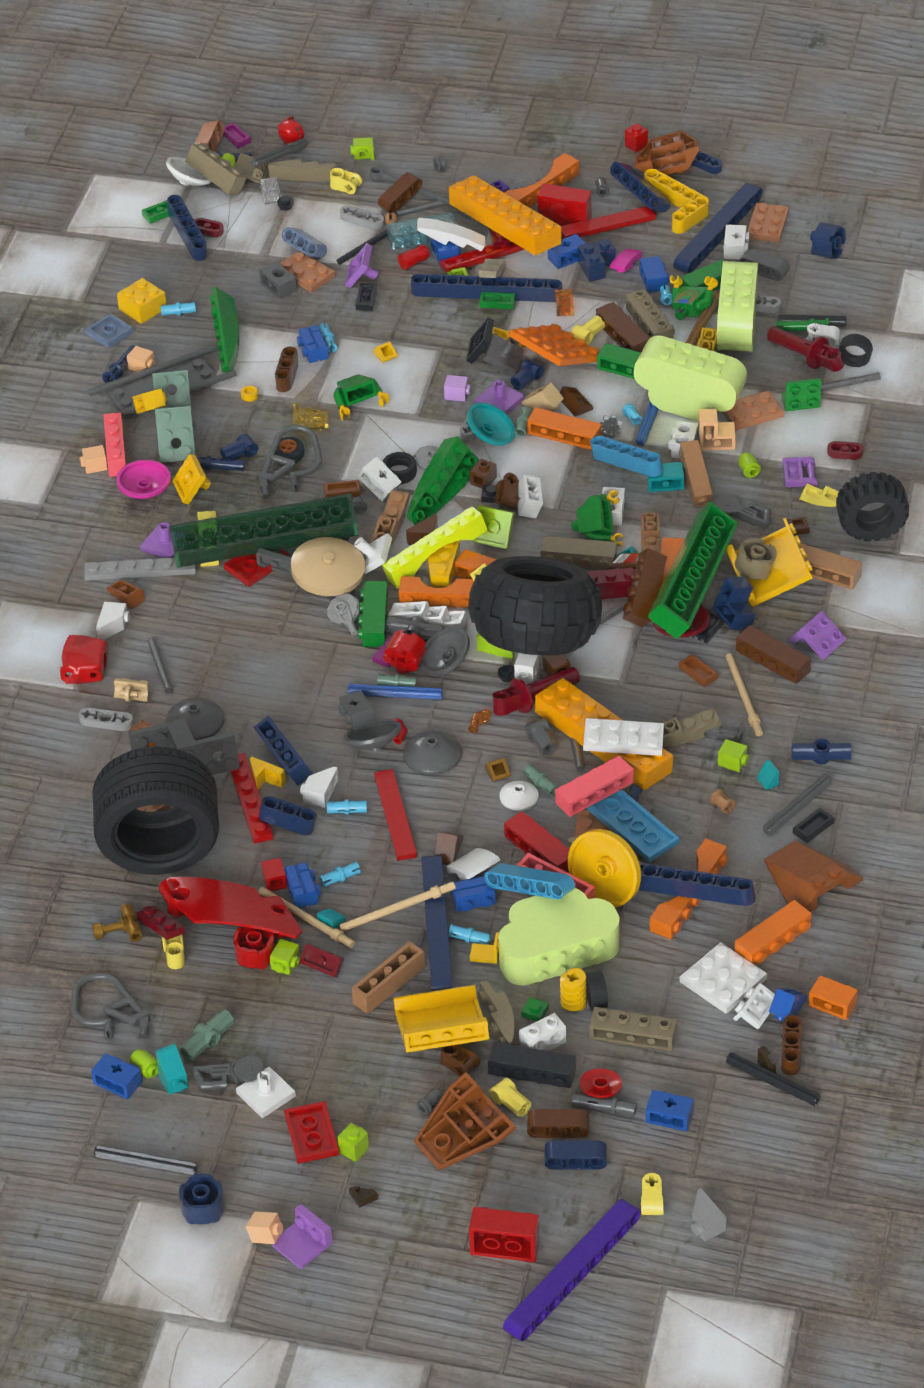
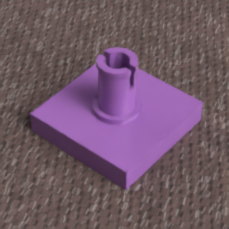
(360, 266)
(501, 397)
(159, 542)

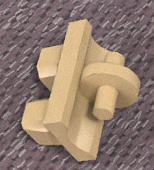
(131, 689)

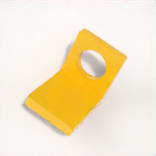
(484, 952)

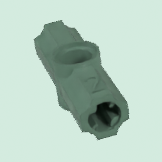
(206, 1035)

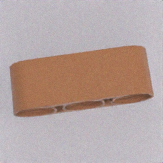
(210, 134)

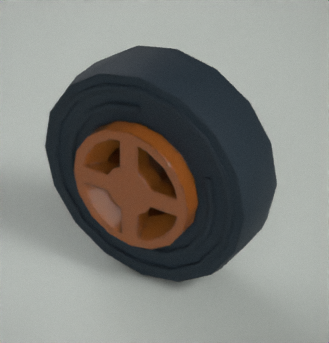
(290, 448)

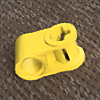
(343, 180)
(174, 952)
(652, 1195)

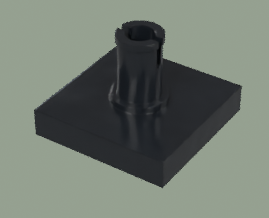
(480, 340)

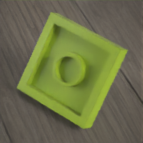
(499, 527)

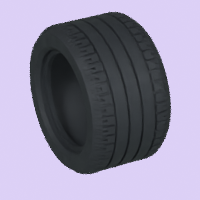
(155, 840)

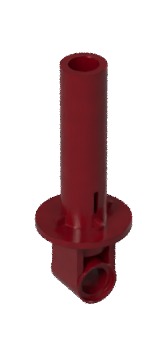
(817, 353)
(521, 695)

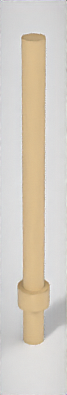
(753, 718)
(434, 892)
(335, 934)

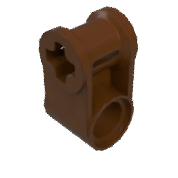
(507, 491)
(459, 1059)

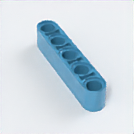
(626, 456)
(529, 881)

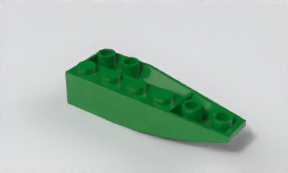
(225, 328)
(442, 479)

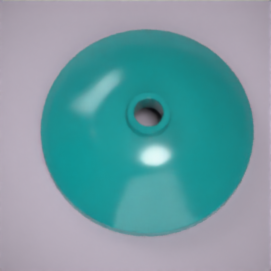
(490, 424)

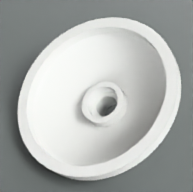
(185, 173)

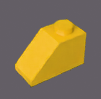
(149, 401)

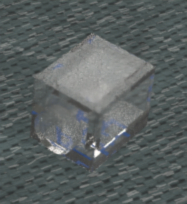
(270, 190)

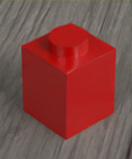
(636, 137)
(274, 874)

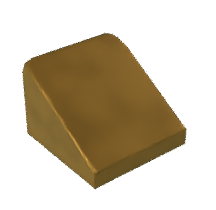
(497, 769)

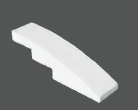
(451, 232)
(435, 616)

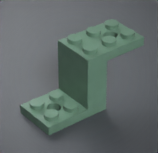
(174, 418)

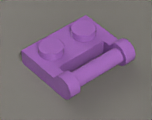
(793, 471)

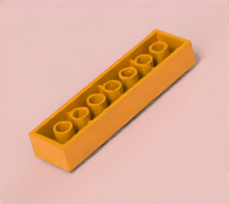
(505, 215)
(567, 710)

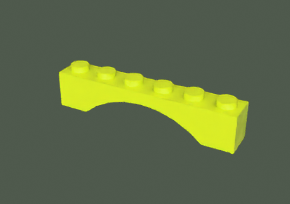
(463, 527)

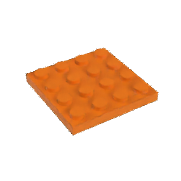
(555, 344)

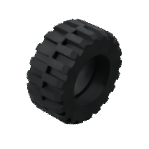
(867, 490)

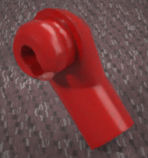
(400, 737)

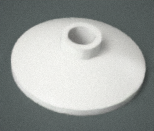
(519, 795)

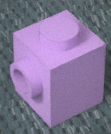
(456, 388)

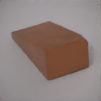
(127, 593)

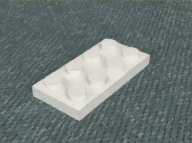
(623, 736)

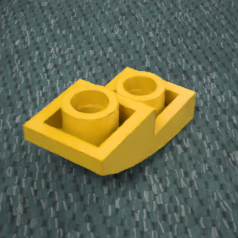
(708, 339)

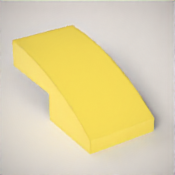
(819, 497)

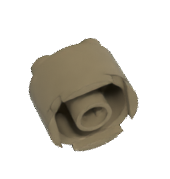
(755, 559)

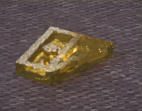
(310, 417)

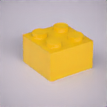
(141, 300)

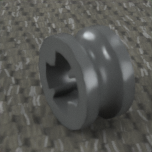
(439, 163)

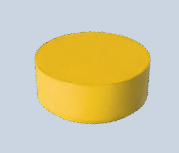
(249, 393)

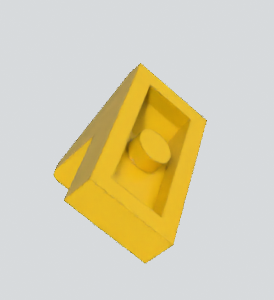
(267, 772)

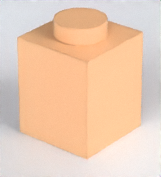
(140, 359)
(93, 459)
(264, 1227)

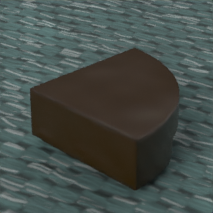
(763, 1059)
(362, 1195)

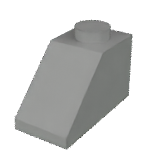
(707, 1217)

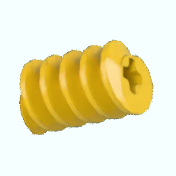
(573, 990)

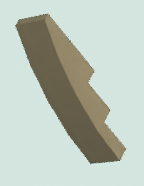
(296, 171)
(492, 268)

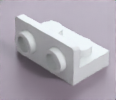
(756, 1006)

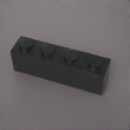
(532, 1065)

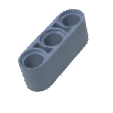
(304, 242)

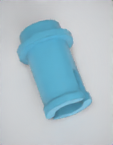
(666, 296)
(630, 412)

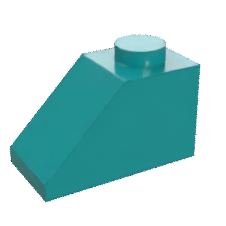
(670, 480)
(171, 1069)

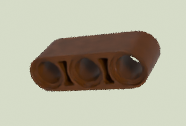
(400, 192)
(286, 369)
(791, 1045)
(558, 1123)

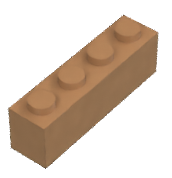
(833, 567)
(388, 977)

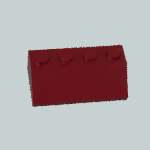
(613, 582)

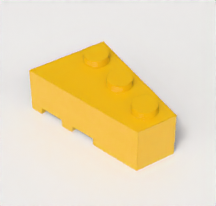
(441, 565)

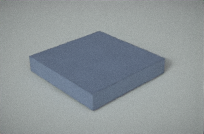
(109, 330)

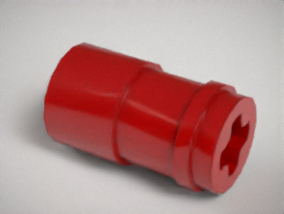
(412, 257)

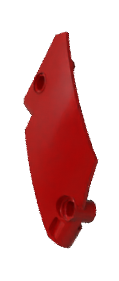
(227, 903)

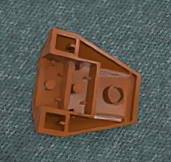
(668, 153)
(807, 874)
(462, 1124)

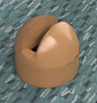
(390, 218)

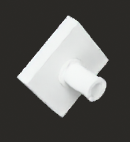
(375, 552)
(266, 1092)

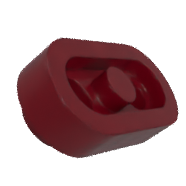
(210, 227)
(845, 450)

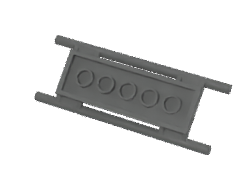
(199, 376)

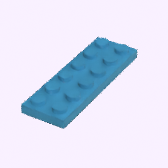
(634, 825)

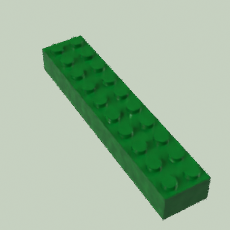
(693, 570)

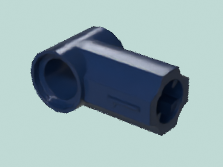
(528, 371)
(243, 446)

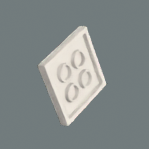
(722, 977)

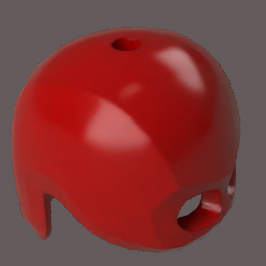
(289, 131)

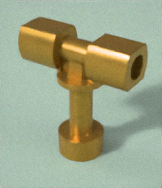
(126, 924)

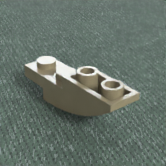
(690, 728)
(500, 1013)

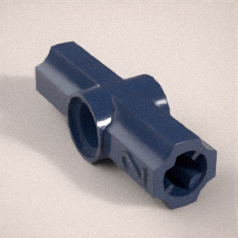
(821, 751)

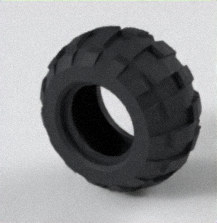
(535, 605)

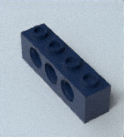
(283, 750)

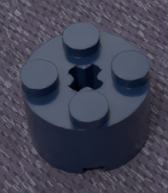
(827, 240)
(201, 1199)

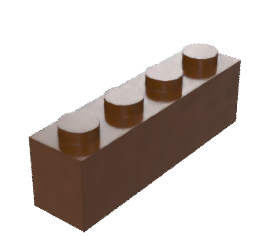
(622, 328)
(644, 586)
(773, 654)

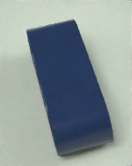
(287, 815)
(575, 1155)

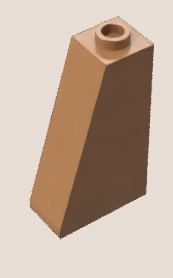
(695, 473)

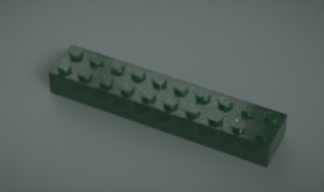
(263, 528)

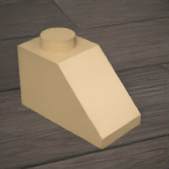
(545, 397)

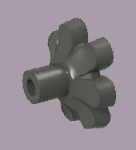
(611, 429)

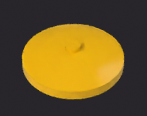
(607, 864)

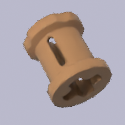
(722, 801)

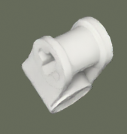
(832, 333)

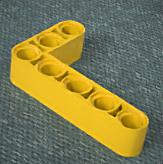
(692, 204)

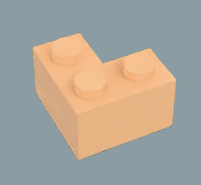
(715, 434)

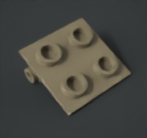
(252, 173)

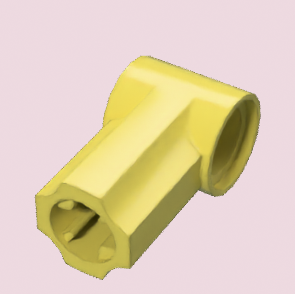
(588, 330)
(507, 1094)

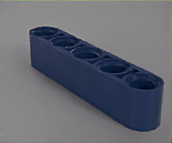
(639, 187)
(187, 227)

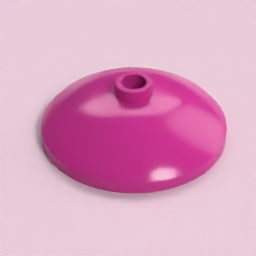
(143, 479)

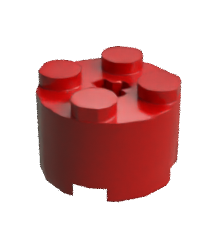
(405, 652)
(253, 947)

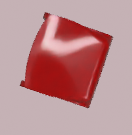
(84, 658)

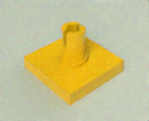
(190, 479)

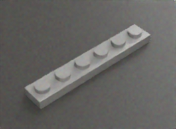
(135, 569)

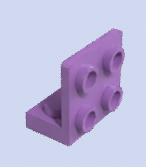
(820, 635)
(304, 1238)

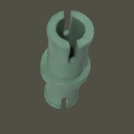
(522, 422)
(396, 680)
(540, 779)

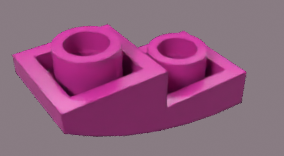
(625, 260)

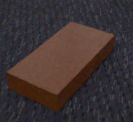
(341, 488)
(698, 670)

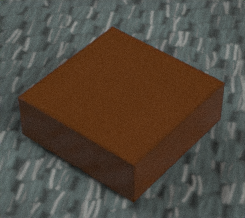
(800, 525)

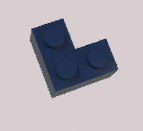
(595, 257)
(732, 603)

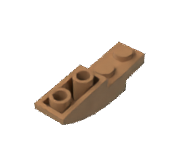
(392, 517)
(650, 531)

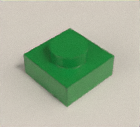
(534, 1009)

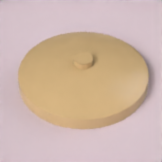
(327, 566)

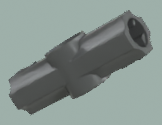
(414, 625)

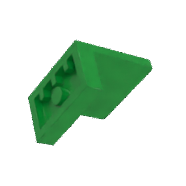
(802, 394)

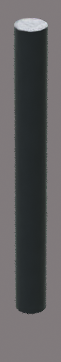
(355, 251)

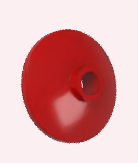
(600, 1083)

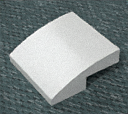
(472, 863)

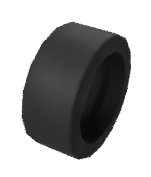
(856, 340)
(405, 459)
(596, 989)

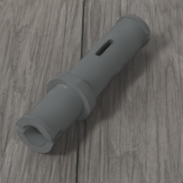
(604, 1104)

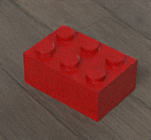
(564, 204)
(504, 1234)

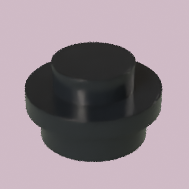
(285, 203)
(506, 673)

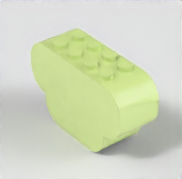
(737, 306)
(688, 377)
(557, 935)

